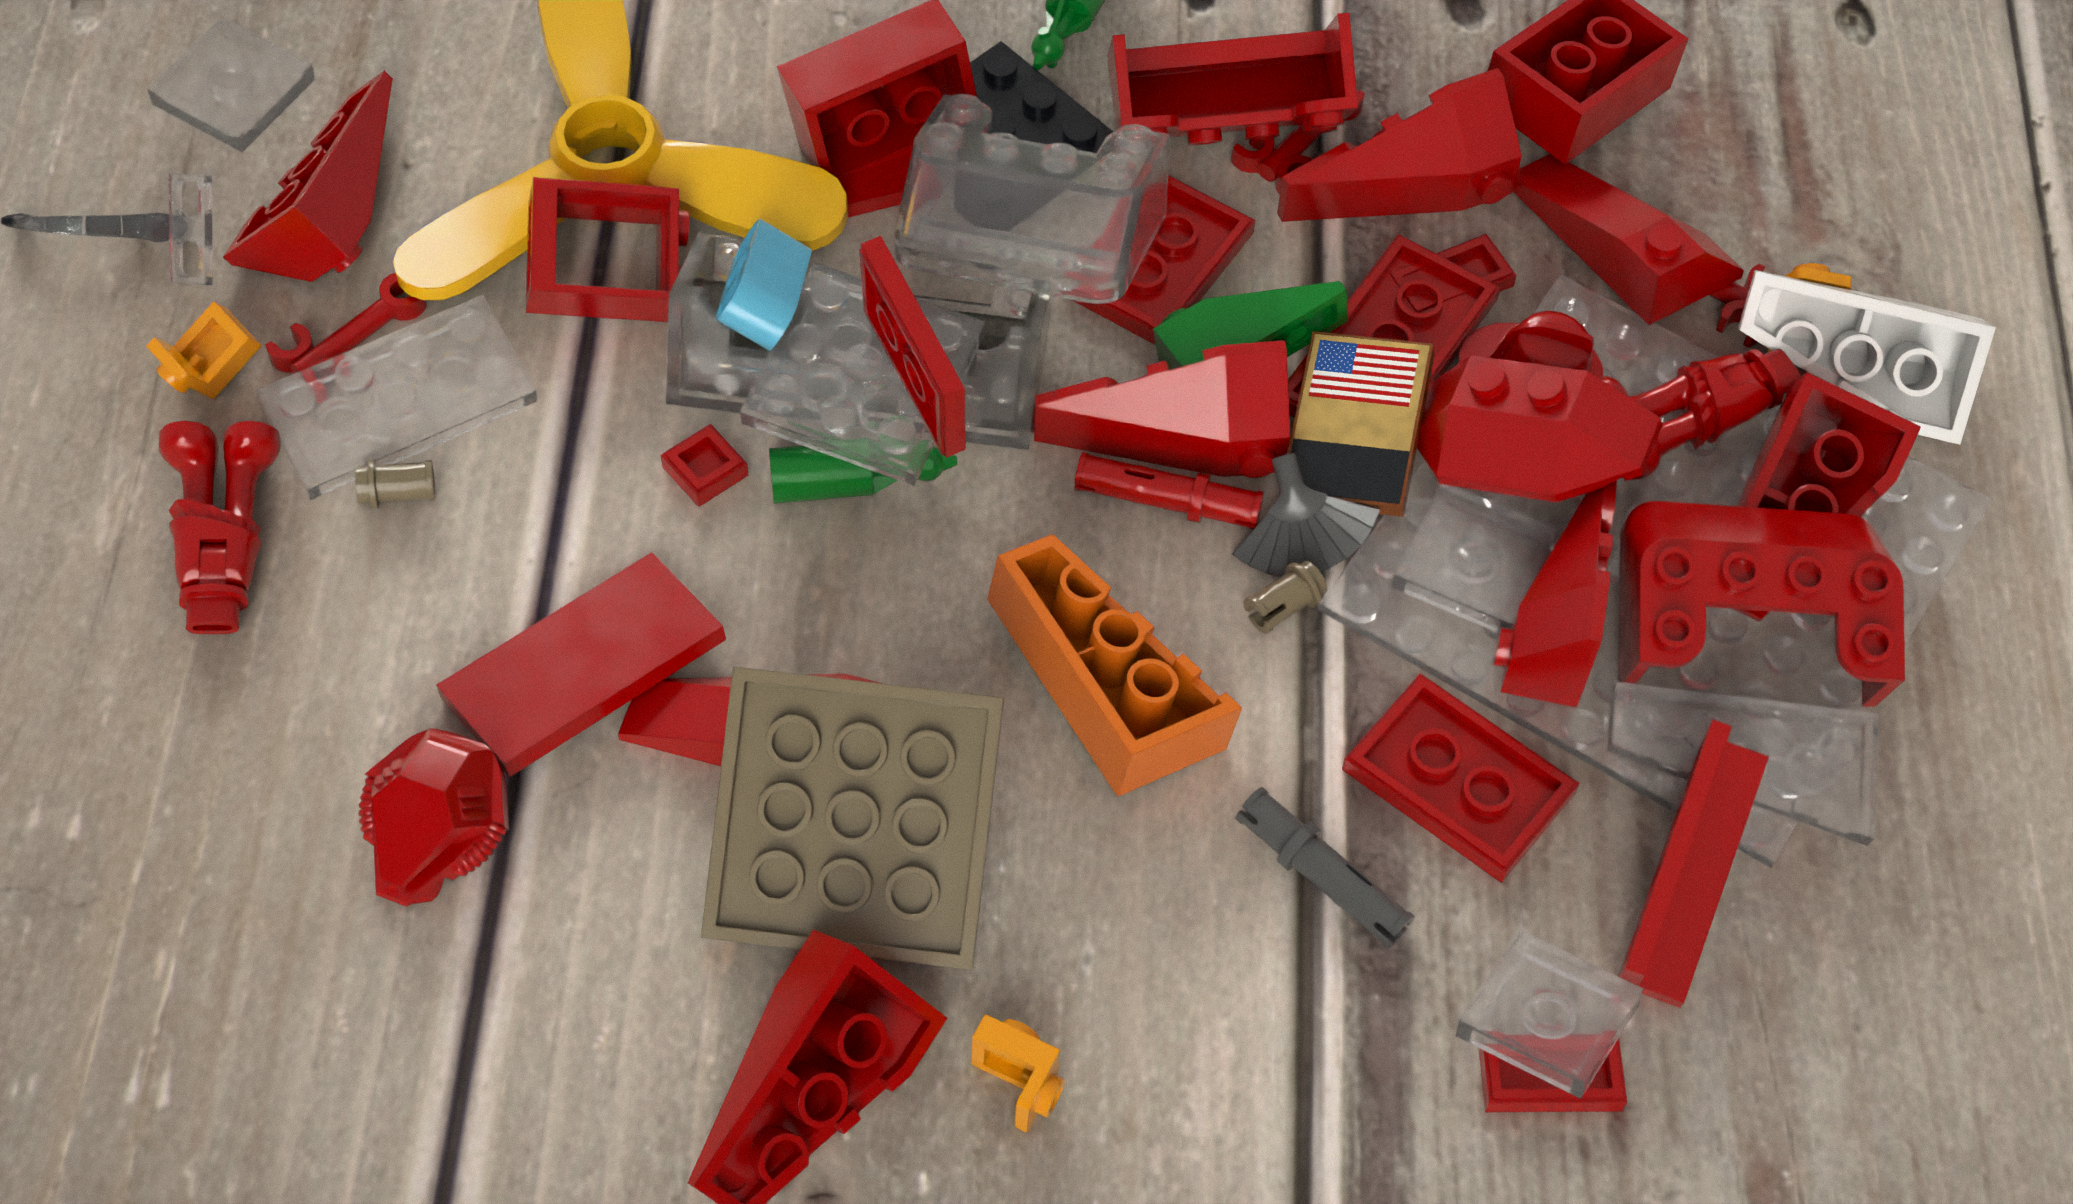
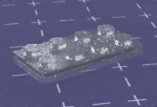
(397, 395)

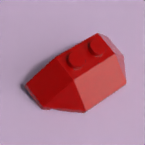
(1532, 430)

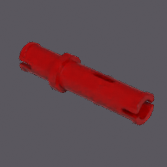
(1169, 491)

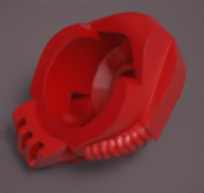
(432, 813)

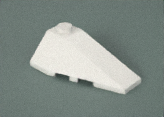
(1877, 347)

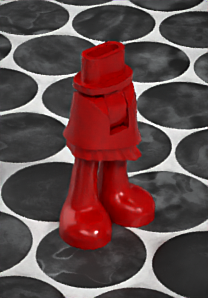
(1714, 398)
(214, 545)

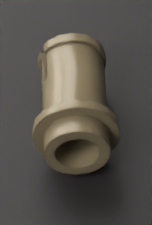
(394, 482)
(1297, 588)

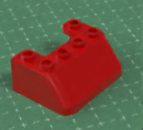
(1237, 84)
(1759, 559)

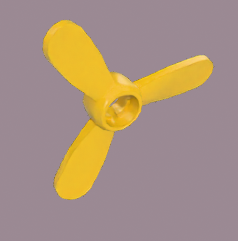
(716, 183)

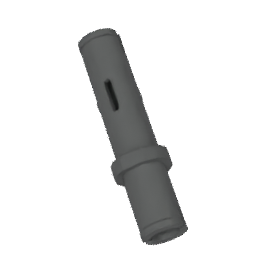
(1303, 849)

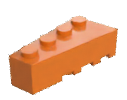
(1107, 673)

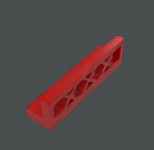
(1693, 867)

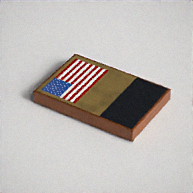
(1361, 418)

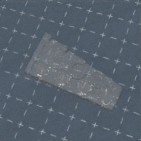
(1818, 755)

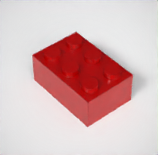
(1586, 71)
(875, 88)

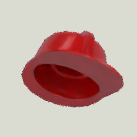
(1540, 339)

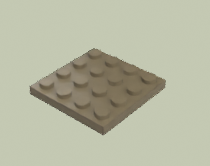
(853, 816)

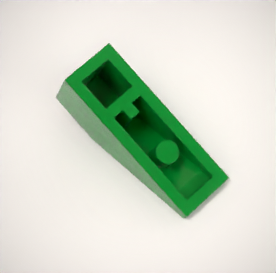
(1251, 318)

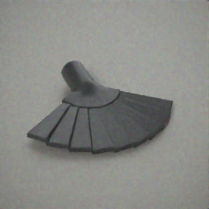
(1305, 526)

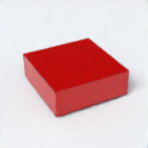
(704, 465)

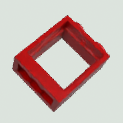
(601, 202)

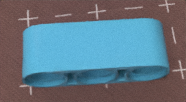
(764, 285)

